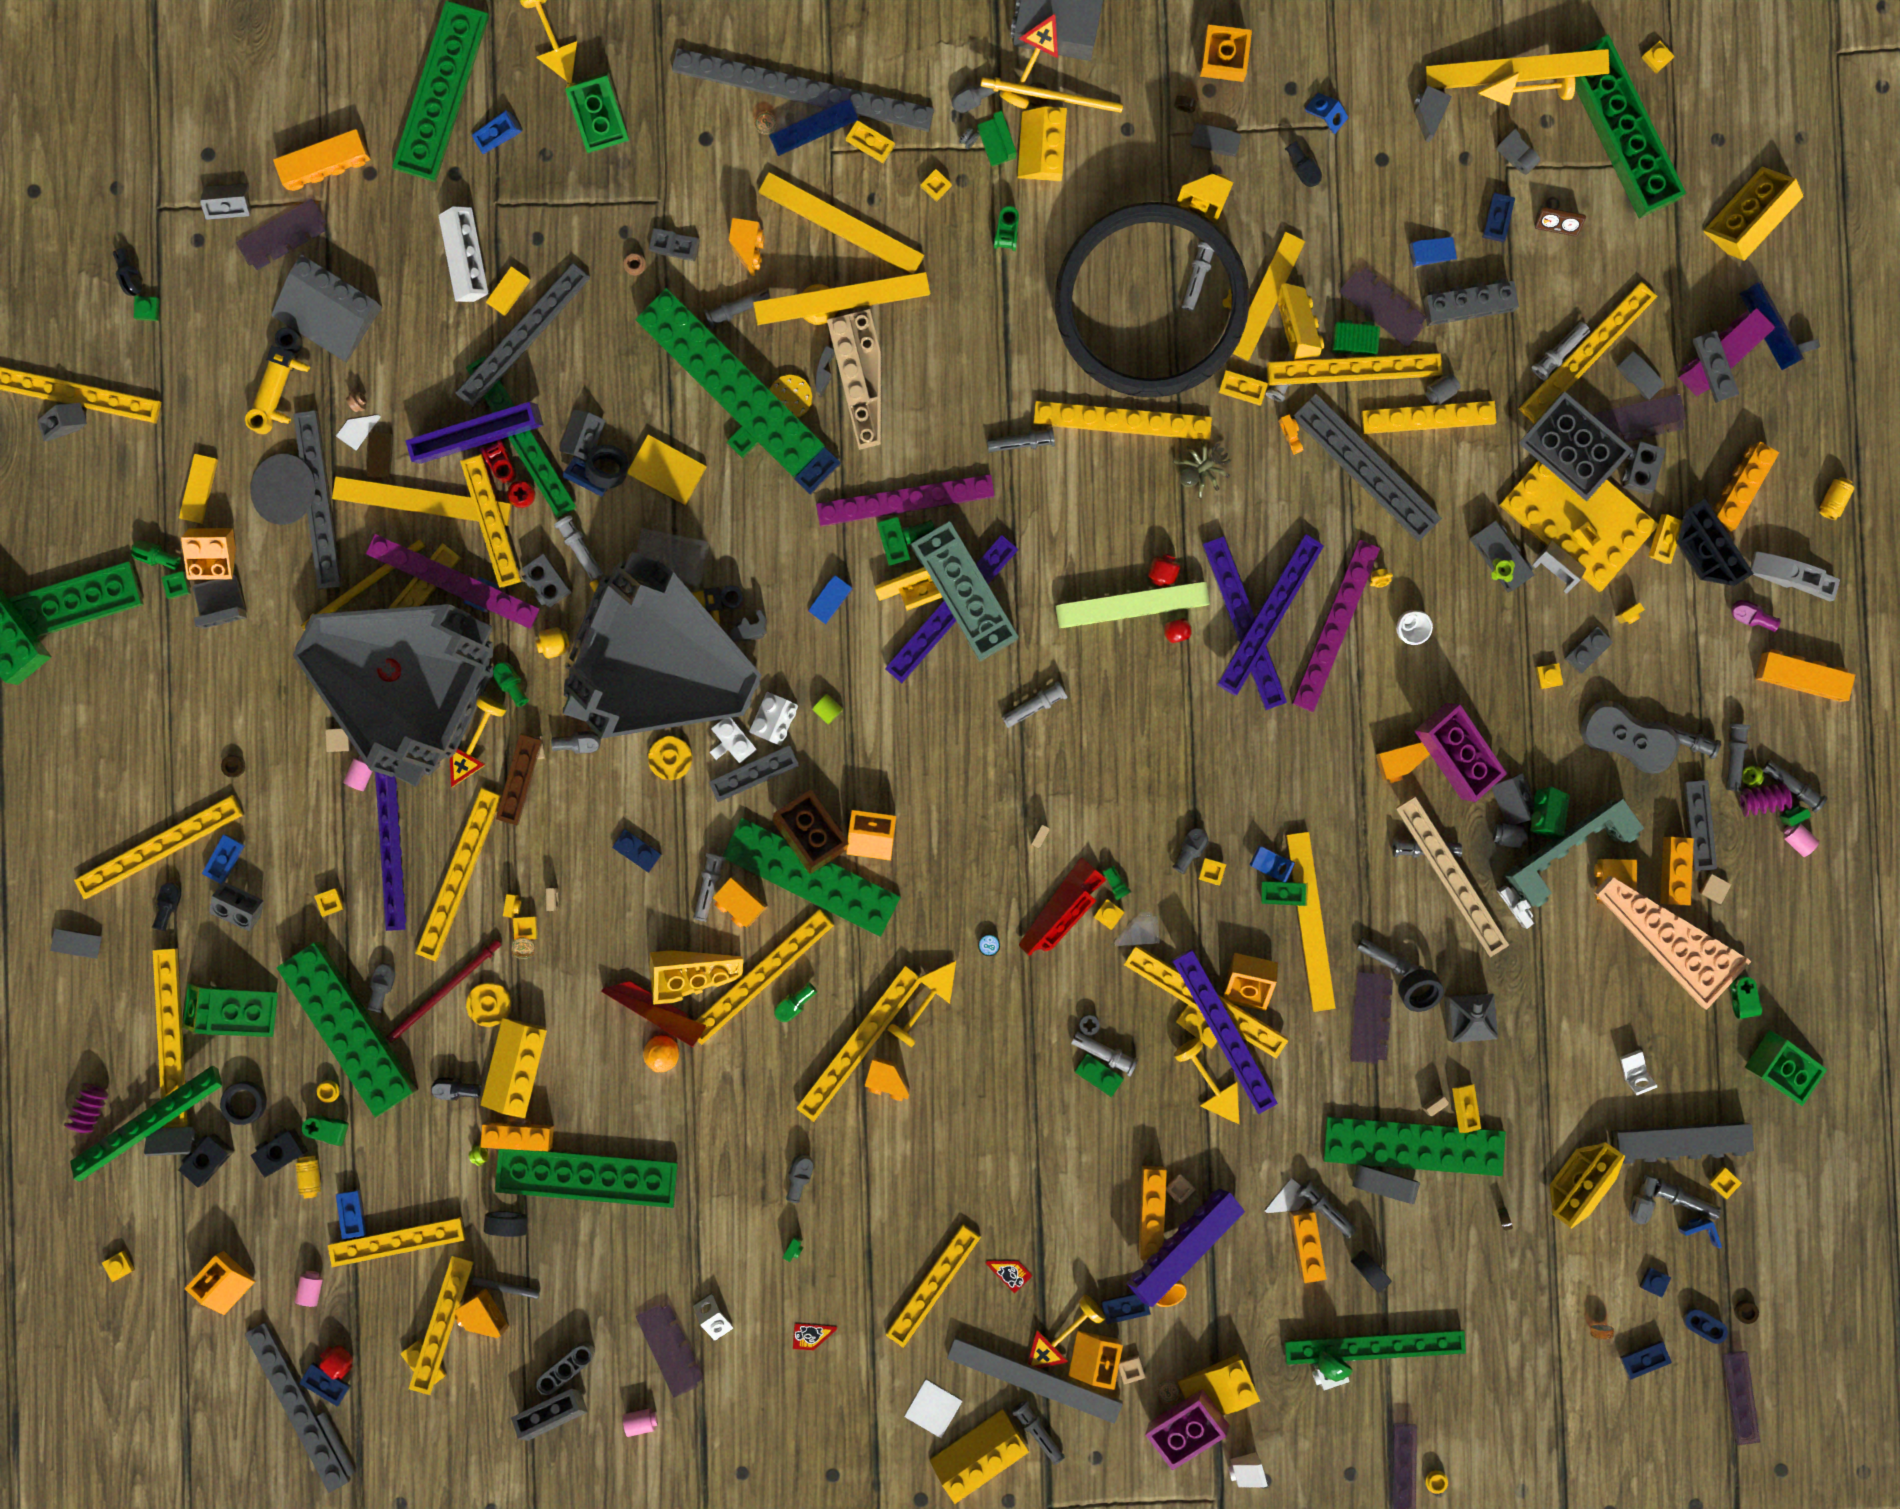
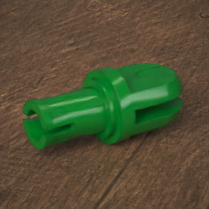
(154, 554)
(510, 682)
(793, 1003)

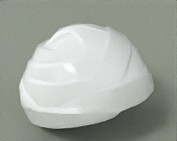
(1414, 627)

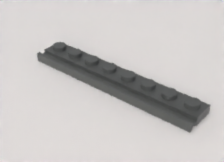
(1367, 468)

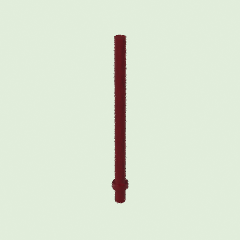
(487, 951)

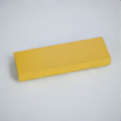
(198, 488)

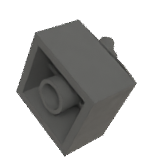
(1471, 1017)

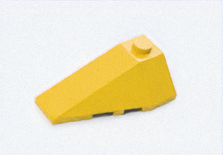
(683, 973)

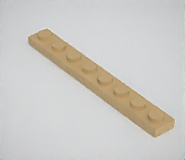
(1451, 876)

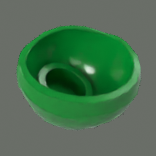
(1333, 1367)

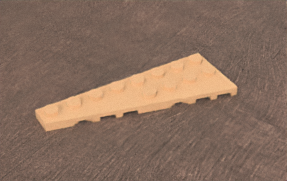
(1687, 953)

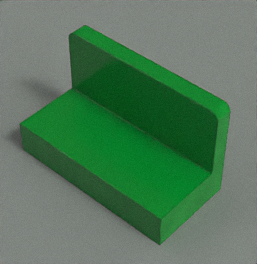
(997, 140)

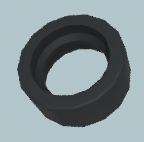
(608, 452)
(1416, 979)
(230, 1115)
(505, 1224)
(1371, 1271)

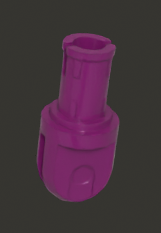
(1753, 614)

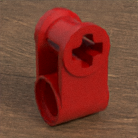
(498, 458)

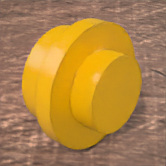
(328, 1091)
(1436, 1481)

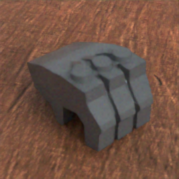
(745, 631)

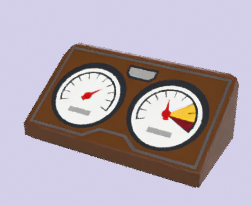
(1559, 221)

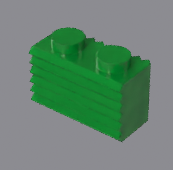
(1355, 338)
(1550, 813)

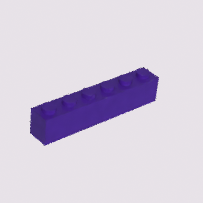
(474, 432)
(1185, 1247)

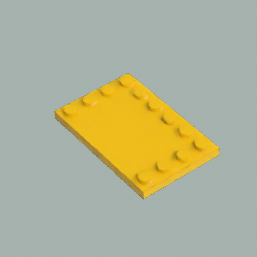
(1555, 511)

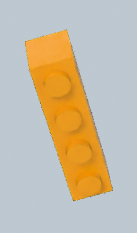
(321, 160)
(1805, 676)
(1152, 1210)

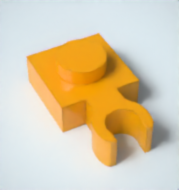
(1289, 429)

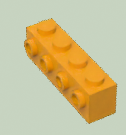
(1744, 485)

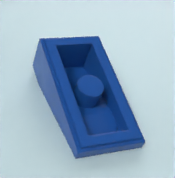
(497, 131)
(1432, 251)
(830, 599)

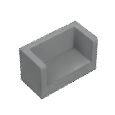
(1561, 565)

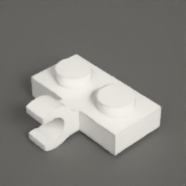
(732, 740)
(1518, 908)

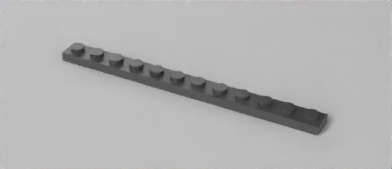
(801, 89)

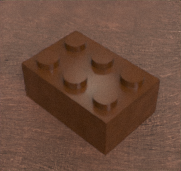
(810, 831)

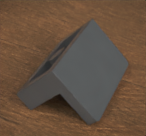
(225, 201)
(581, 434)
(1515, 799)
(170, 1141)

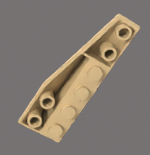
(860, 372)

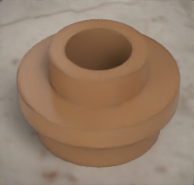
(630, 259)
(356, 401)

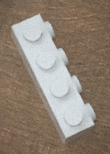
(463, 254)

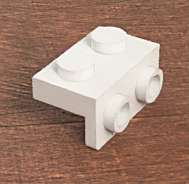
(773, 718)

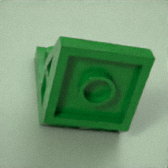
(229, 1011)

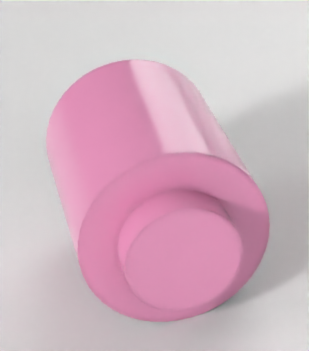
(358, 774)
(1801, 839)
(308, 1289)
(639, 1422)

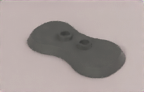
(1613, 729)

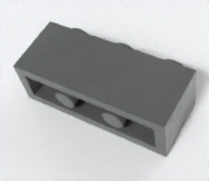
(1494, 544)
(549, 1414)

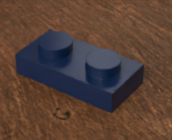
(1498, 217)
(817, 471)
(576, 473)
(637, 850)
(1124, 1308)
(1645, 1359)
(322, 1385)

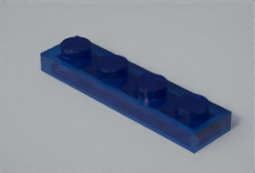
(813, 127)
(1779, 339)

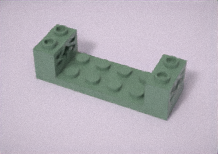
(965, 591)
(1612, 816)

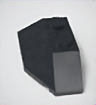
(1710, 547)

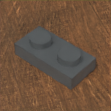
(1588, 650)

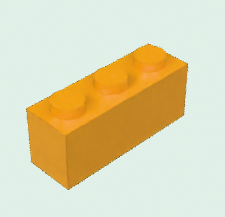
(1677, 871)
(505, 1136)
(1308, 1245)

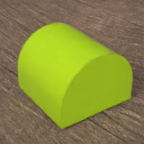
(827, 709)

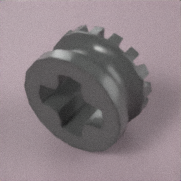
(969, 138)
(1094, 1020)

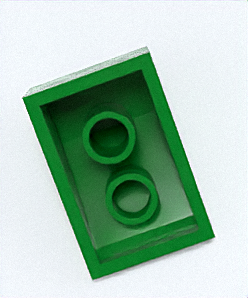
(597, 112)
(1786, 1068)

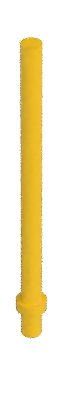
(997, 85)
(364, 584)

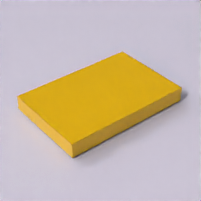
(666, 470)

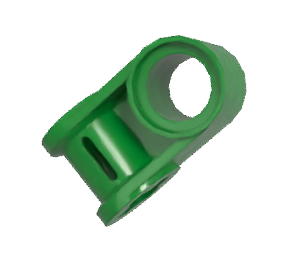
(1007, 233)
(1745, 1000)
(330, 1130)

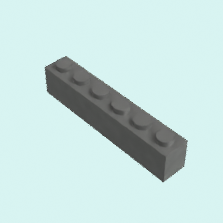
(1684, 1141)

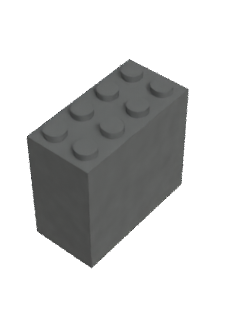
(1075, 24)

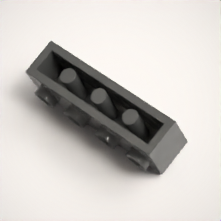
(1470, 303)

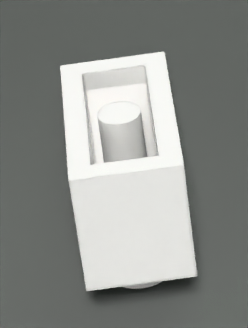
(1247, 1471)

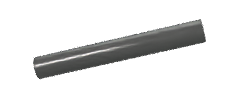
(505, 1287)
(336, 1443)

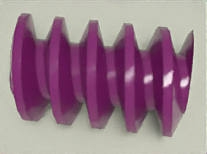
(1765, 797)
(88, 1109)

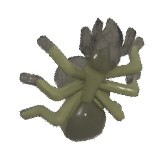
(1200, 469)

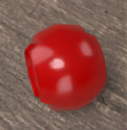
(527, 499)
(1177, 630)
(394, 675)

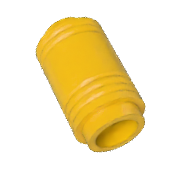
(1836, 498)
(308, 1176)

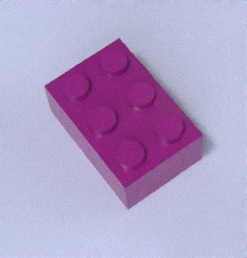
(1187, 1429)

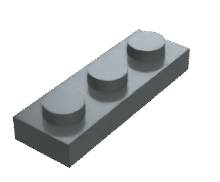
(1716, 366)

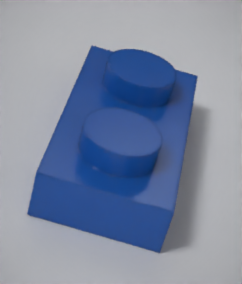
(223, 859)
(350, 1214)

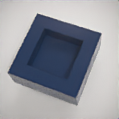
(1655, 1282)

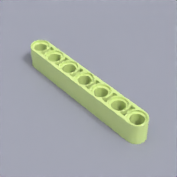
(1132, 605)

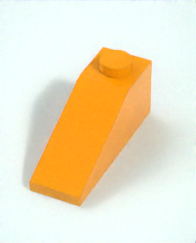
(1401, 761)

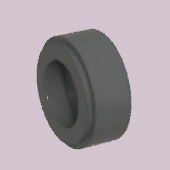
(1808, 346)

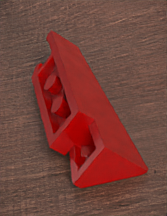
(1063, 909)
(663, 1015)

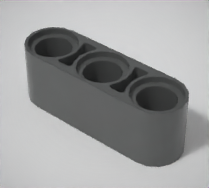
(1386, 1184)
(558, 1376)

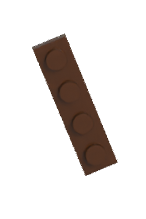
(519, 779)

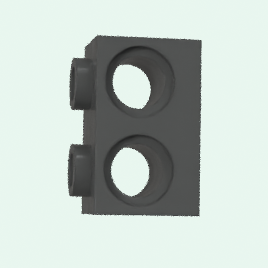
(1648, 470)
(549, 578)
(236, 906)

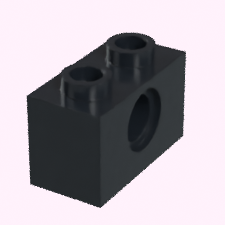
(268, 1161)
(195, 1169)

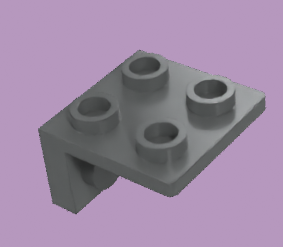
(218, 602)

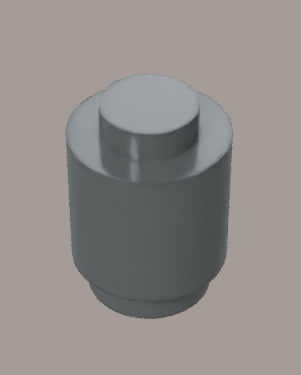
(1442, 389)
(1510, 835)

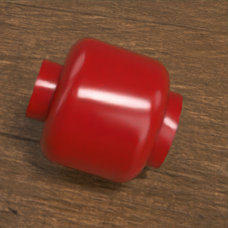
(1164, 570)
(336, 1362)

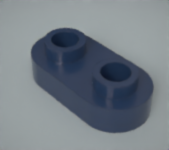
(1704, 1325)

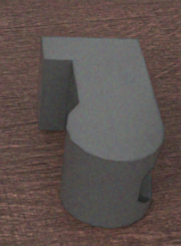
(1518, 152)

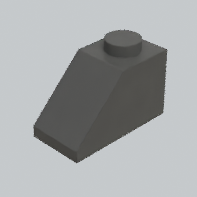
(1430, 110)
(62, 421)

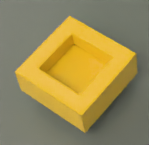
(1658, 57)
(936, 185)
(1586, 536)
(1631, 614)
(1549, 676)
(1212, 871)
(329, 902)
(512, 905)
(1109, 914)
(525, 928)
(1724, 1182)
(118, 1266)

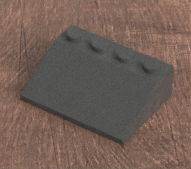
(325, 308)
(1575, 446)

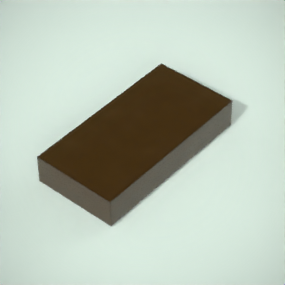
(379, 455)

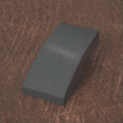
(1216, 139)
(674, 245)
(1639, 373)
(822, 376)
(75, 943)

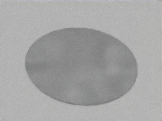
(282, 489)

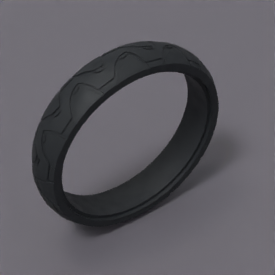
(1144, 213)

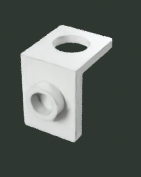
(1635, 1071)
(712, 1321)

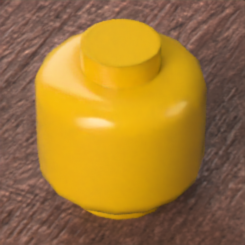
(552, 642)

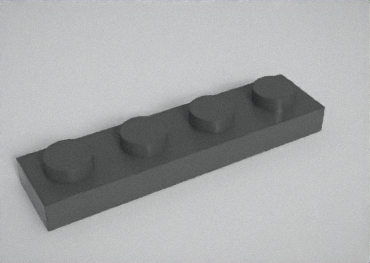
(754, 773)
(1700, 824)

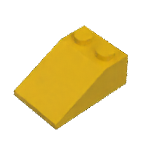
(1224, 1383)

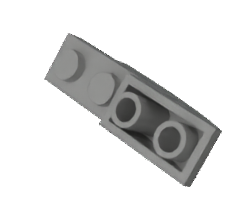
(1795, 574)

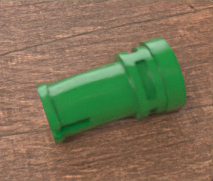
(912, 533)
(1116, 883)

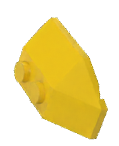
(1584, 1182)

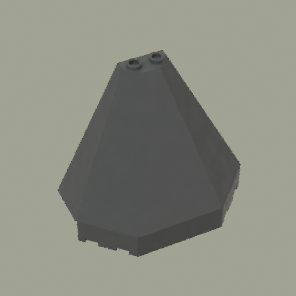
(652, 657)
(421, 716)

